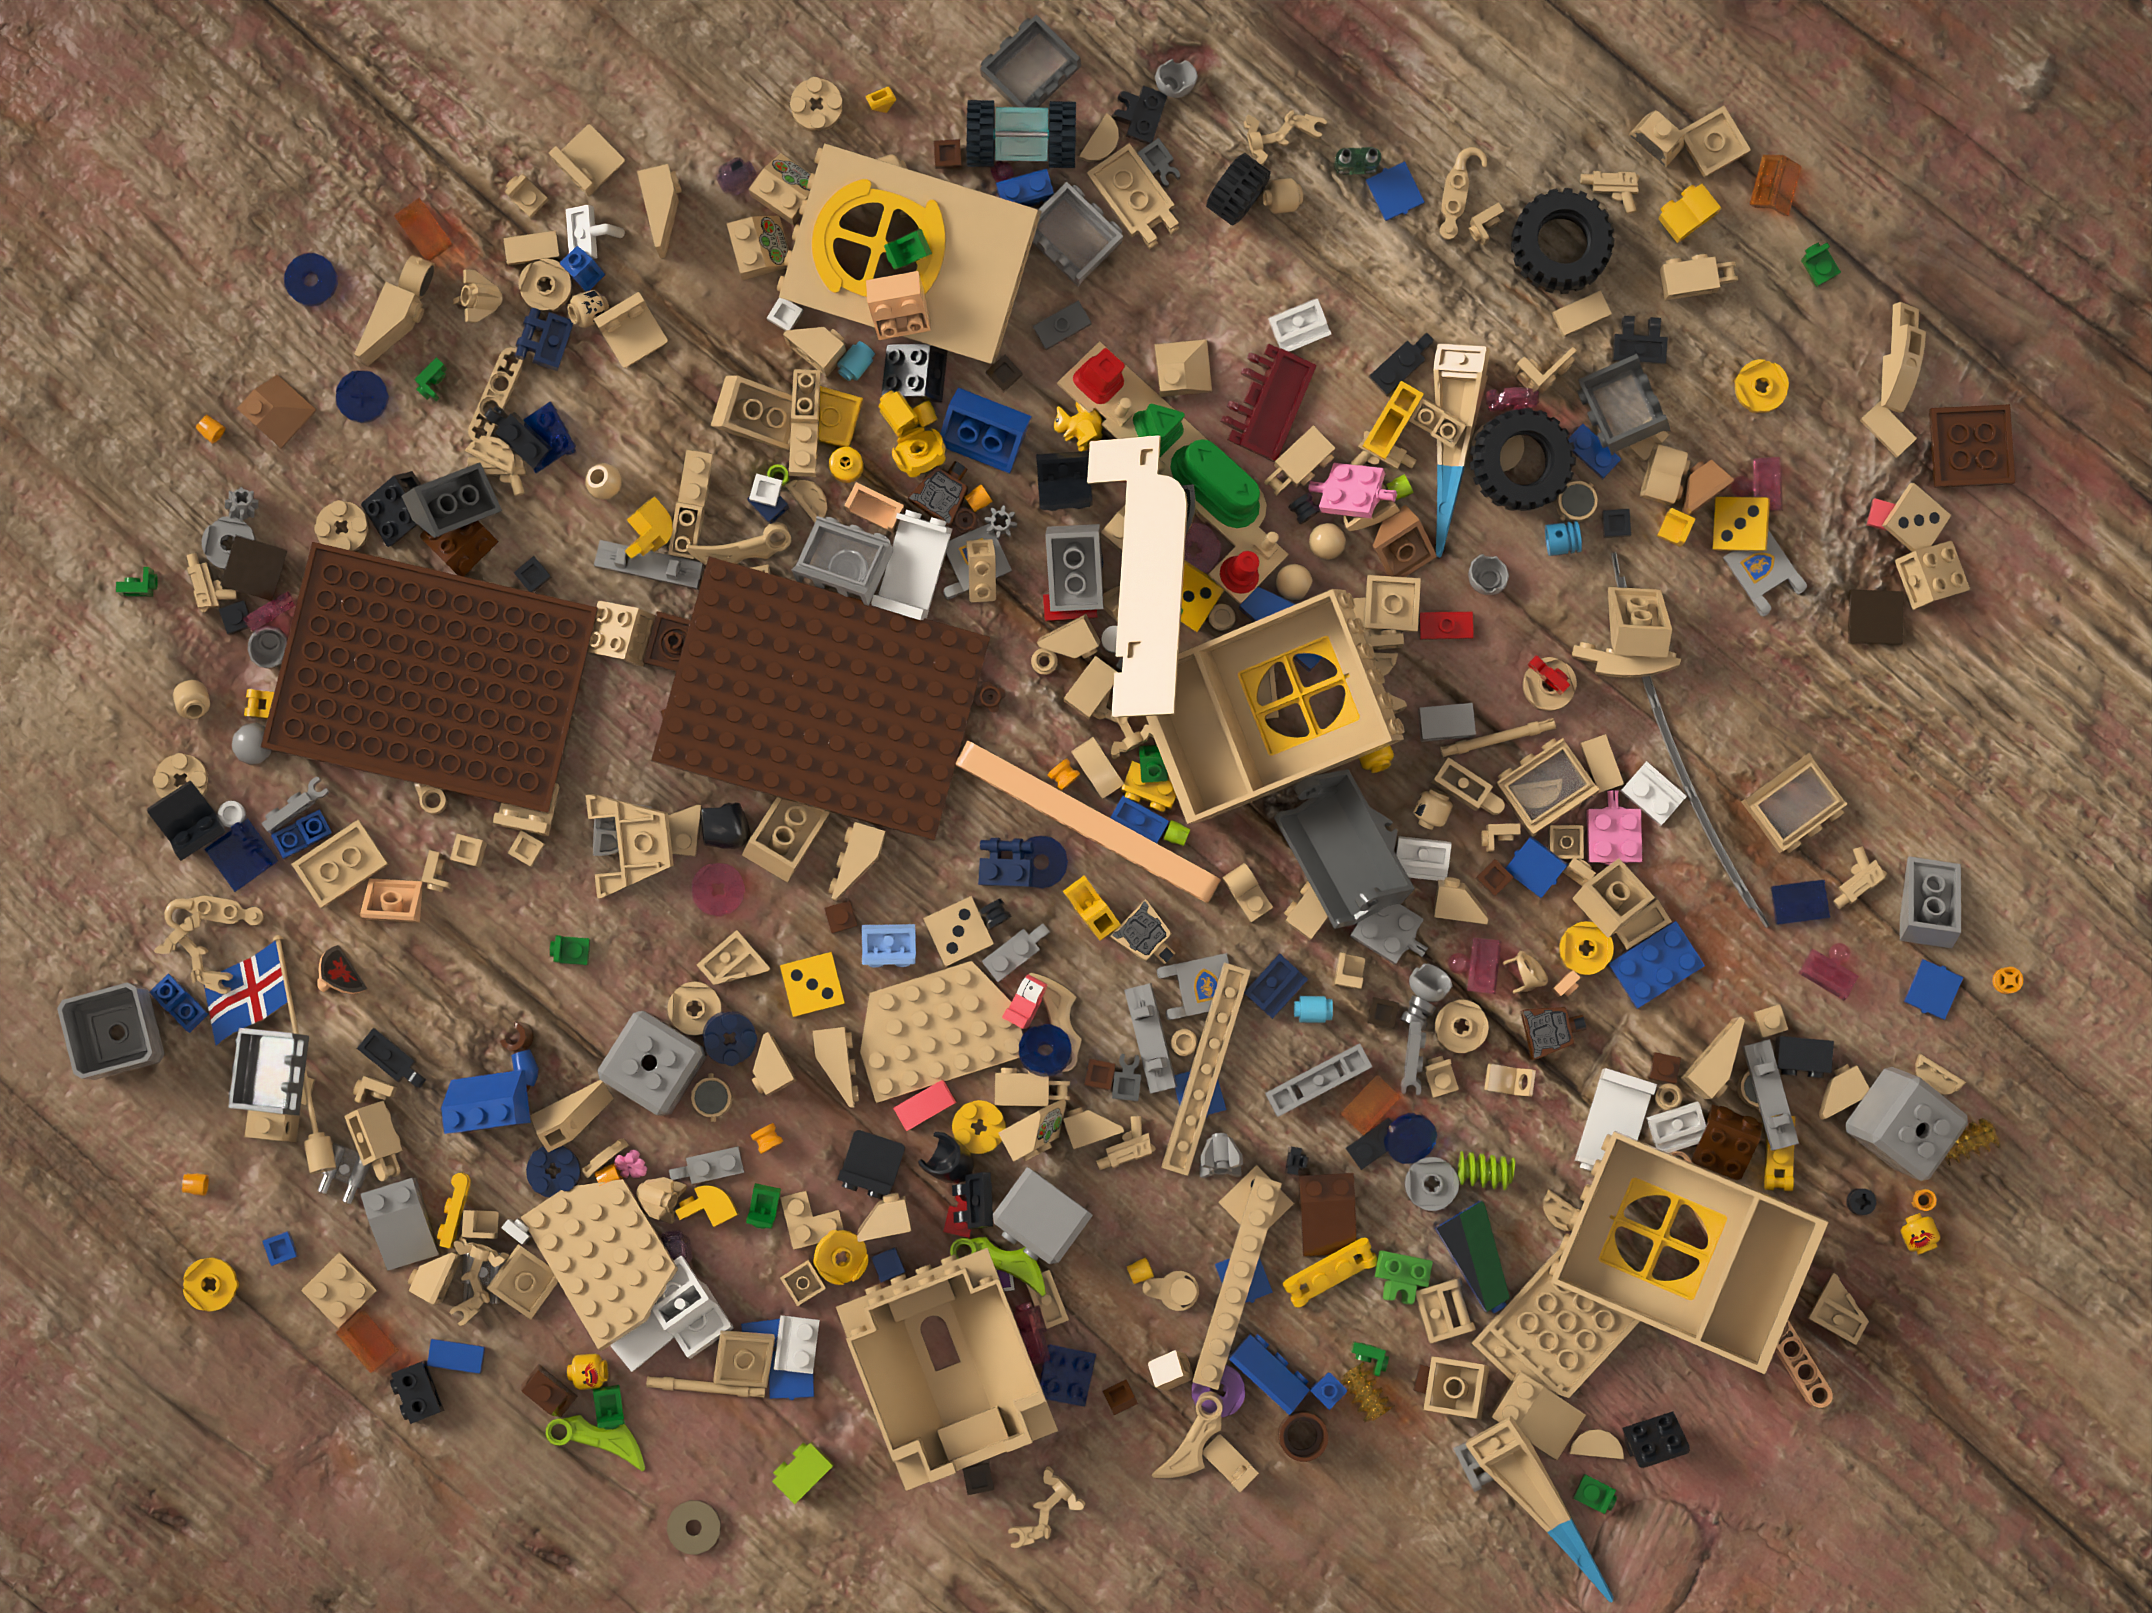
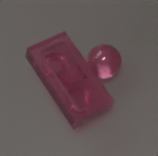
(1766, 482)
(1482, 966)
(1829, 972)

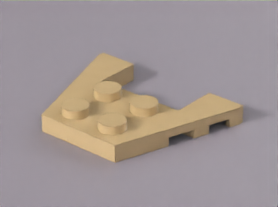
(641, 838)

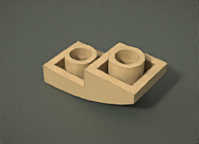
(1437, 422)
(1097, 767)

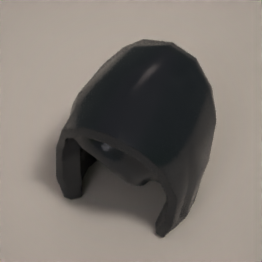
(725, 826)
(950, 1160)

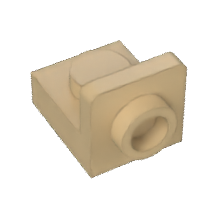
(525, 195)
(1487, 218)
(1504, 832)
(434, 867)
(1440, 1076)
(379, 1089)

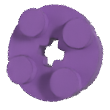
(1233, 1397)

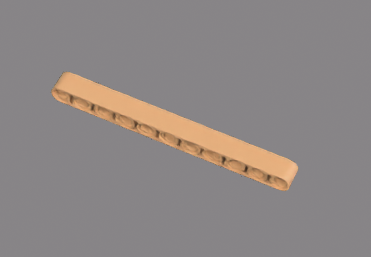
(1087, 822)
(1801, 1354)

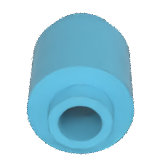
(855, 361)
(1313, 1009)

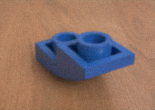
(301, 834)
(179, 1003)

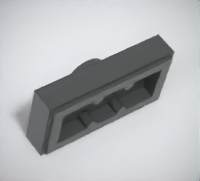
(1062, 325)

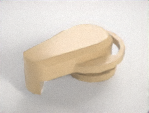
(1173, 1290)

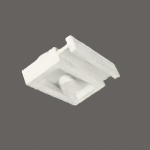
(1299, 325)
(1653, 793)
(1424, 857)
(1677, 1127)
(796, 1344)

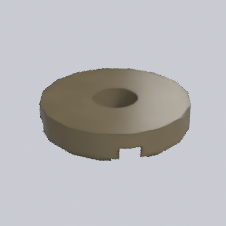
(682, 1538)

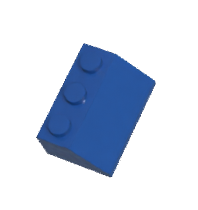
(984, 430)
(486, 1102)
(1270, 1372)

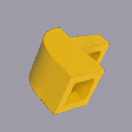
(652, 525)
(1091, 908)
(715, 1202)

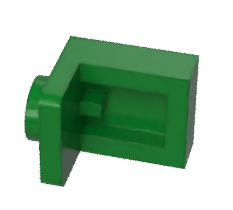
(907, 249)
(763, 1206)
(608, 1407)

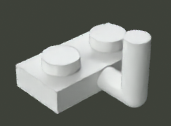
(583, 231)

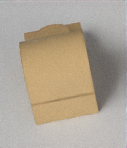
(1247, 892)

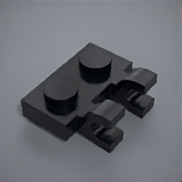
(1650, 348)
(979, 1201)

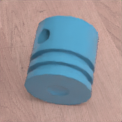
(1563, 538)

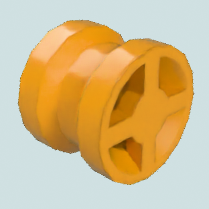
(1063, 774)
(2011, 977)
(767, 1138)

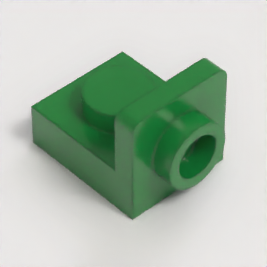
(1820, 264)
(430, 375)
(136, 588)
(1151, 764)
(570, 950)
(1366, 1352)
(1595, 1494)

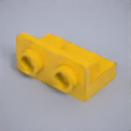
(1159, 794)

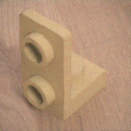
(981, 570)
(1230, 1462)

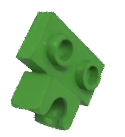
(1402, 1274)

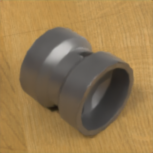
(1418, 1011)

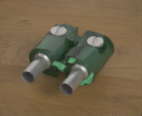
(1357, 161)

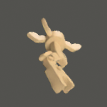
(1256, 141)
(1132, 739)
(211, 979)
(480, 1254)
(1029, 1534)

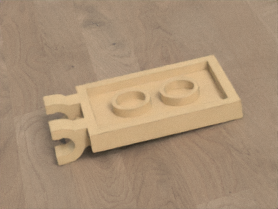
(1134, 194)

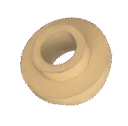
(1044, 670)
(1677, 1096)

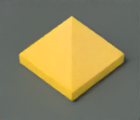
(881, 100)

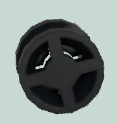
(1304, 508)
(995, 913)
(1856, 1201)

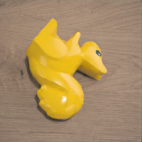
(1083, 426)

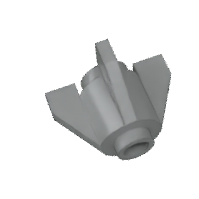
(1220, 1157)

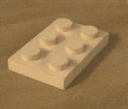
(340, 864)

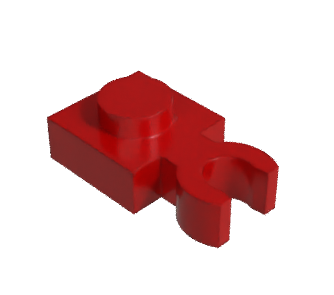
(1554, 678)
(957, 1228)

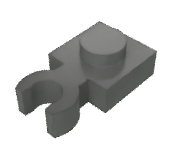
(1157, 160)
(1126, 1083)

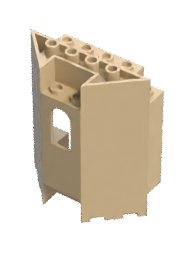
(955, 1414)

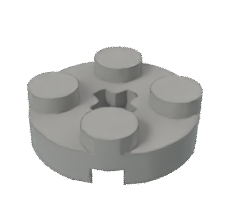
(219, 531)
(1442, 1194)

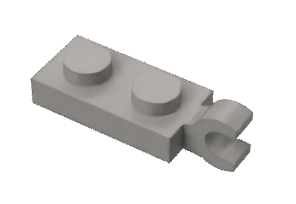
(296, 805)
(1014, 952)
(1413, 1061)
(710, 1166)

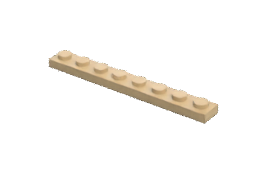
(1205, 1069)
(1236, 1282)

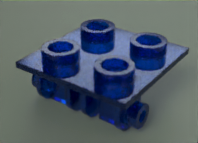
(551, 428)
(241, 854)
(1067, 1375)

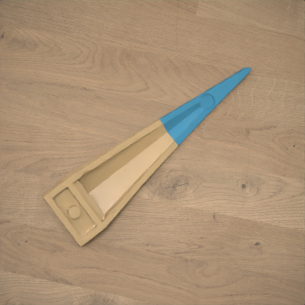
(1458, 390)
(1518, 1469)

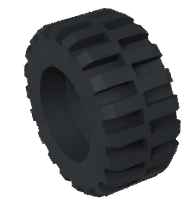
(1575, 209)
(1555, 448)

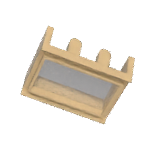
(1546, 786)
(1795, 804)

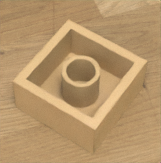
(1566, 841)
(803, 1282)

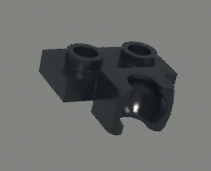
(1142, 113)

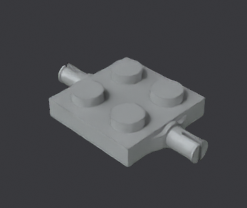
(1390, 932)

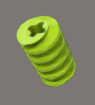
(1485, 1170)

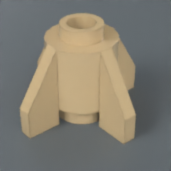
(479, 296)
(660, 1197)

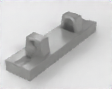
(650, 566)
(1150, 1038)
(1318, 1080)
(1770, 1095)

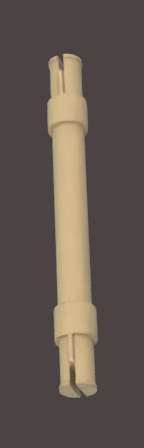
(1465, 746)
(671, 1384)

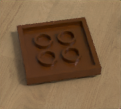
(1972, 446)

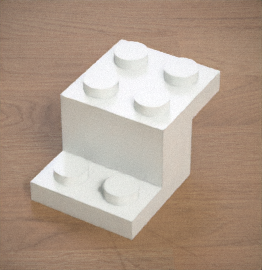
(690, 1311)

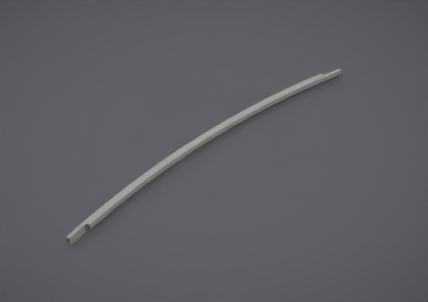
(1685, 780)

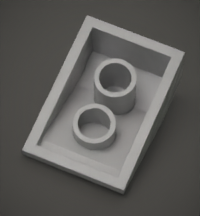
(1074, 567)
(1931, 903)
(400, 1223)

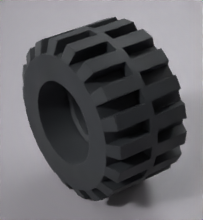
(1238, 189)

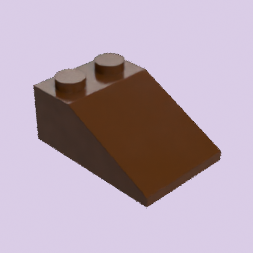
(1327, 1212)

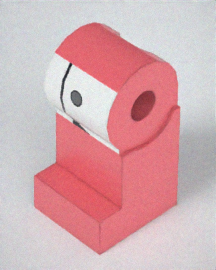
(1025, 1002)

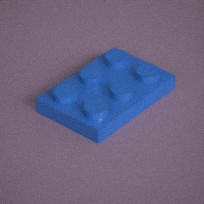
(1656, 964)

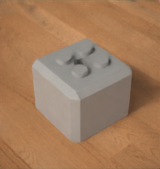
(88, 1028)
(676, 1066)
(1889, 1119)
(1040, 1218)

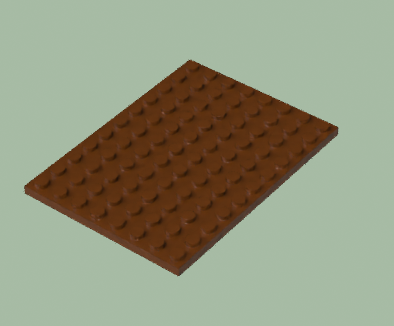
(429, 677)
(820, 699)

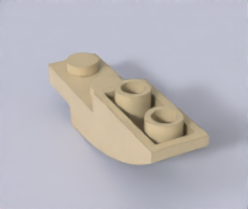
(1904, 363)
(805, 423)
(691, 502)
(1624, 667)

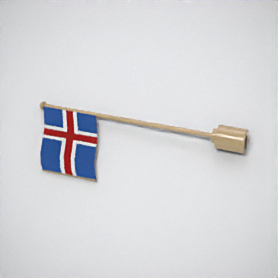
(257, 991)

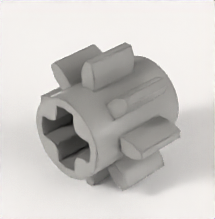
(241, 504)
(998, 529)

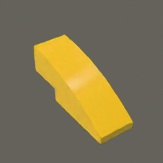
(1393, 420)

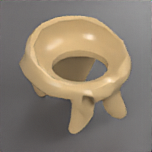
(1532, 979)

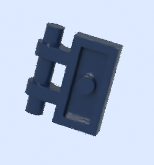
(552, 341)
(1006, 872)

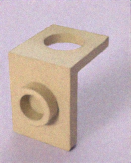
(1509, 1080)

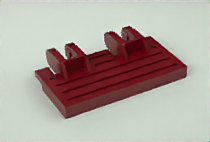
(1273, 403)

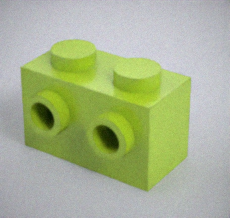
(802, 1472)

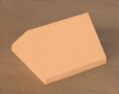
(392, 900)

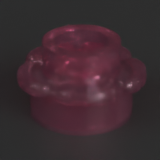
(1001, 171)

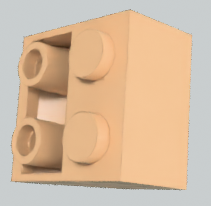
(898, 305)

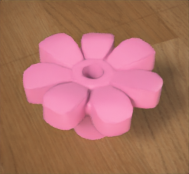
(630, 1165)

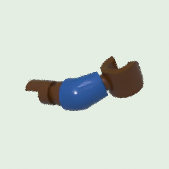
(523, 1058)

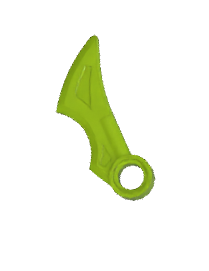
(1012, 1262)
(617, 1441)

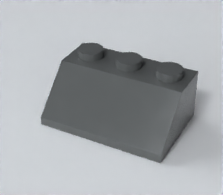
(452, 501)

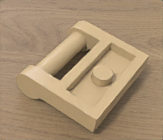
(1436, 1314)

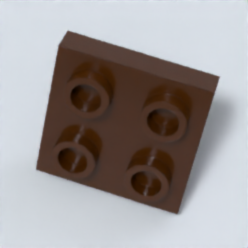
(666, 641)

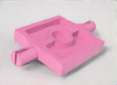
(1352, 490)
(1614, 833)

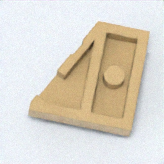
(685, 830)
(732, 961)
(1838, 1311)

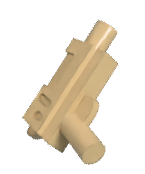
(1618, 184)
(1393, 459)
(505, 477)
(206, 590)
(1865, 877)
(1134, 1147)

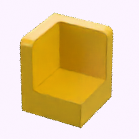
(1676, 527)

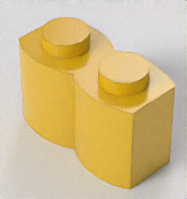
(1689, 212)
(898, 412)

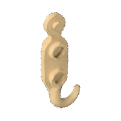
(1456, 192)
(215, 910)

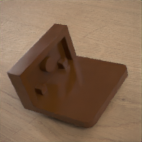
(462, 547)
(1727, 1142)

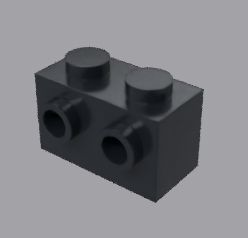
(1804, 1055)
(416, 1392)

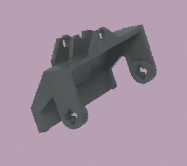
(1344, 849)

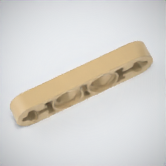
(494, 395)

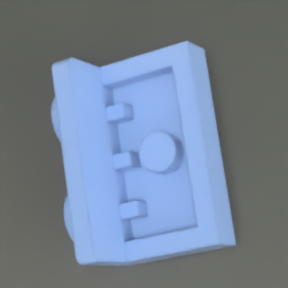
(889, 945)

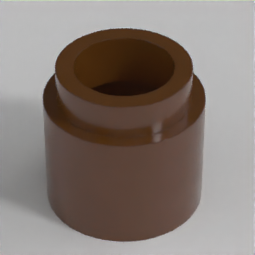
(1317, 1447)

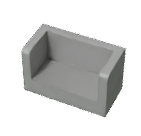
(1446, 722)

